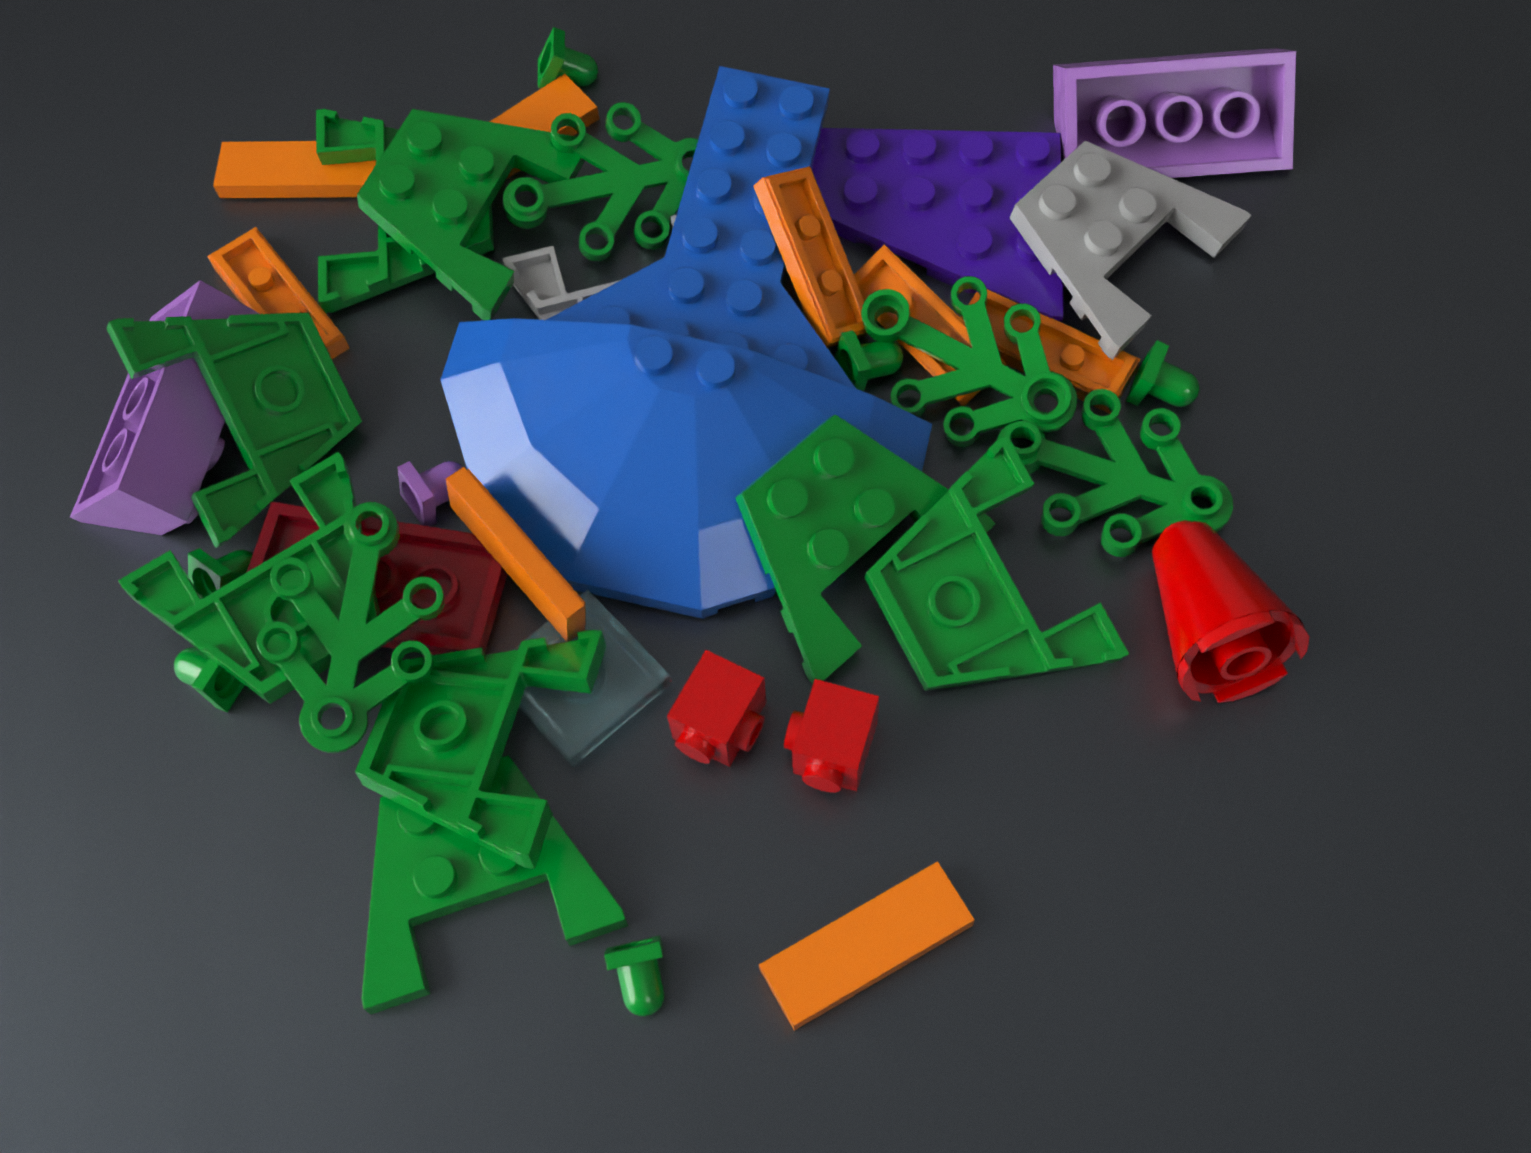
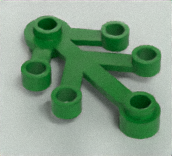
(620, 180)
(975, 366)
(1123, 477)
(351, 636)

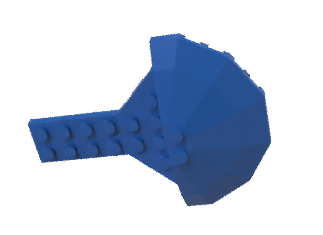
(672, 389)

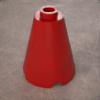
(1221, 617)

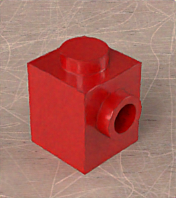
(718, 711)
(832, 736)

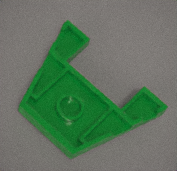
(439, 186)
(362, 275)
(271, 389)
(822, 514)
(957, 601)
(231, 617)
(445, 738)
(434, 872)

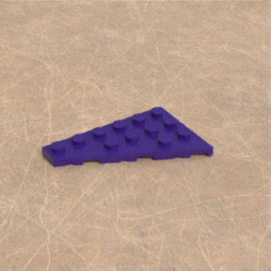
(943, 202)

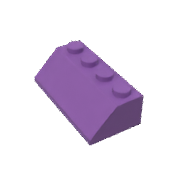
(1183, 110)
(159, 437)

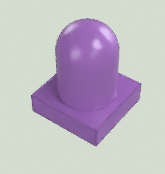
(425, 490)

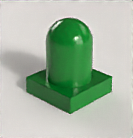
(561, 60)
(866, 360)
(1162, 380)
(212, 574)
(207, 678)
(638, 974)

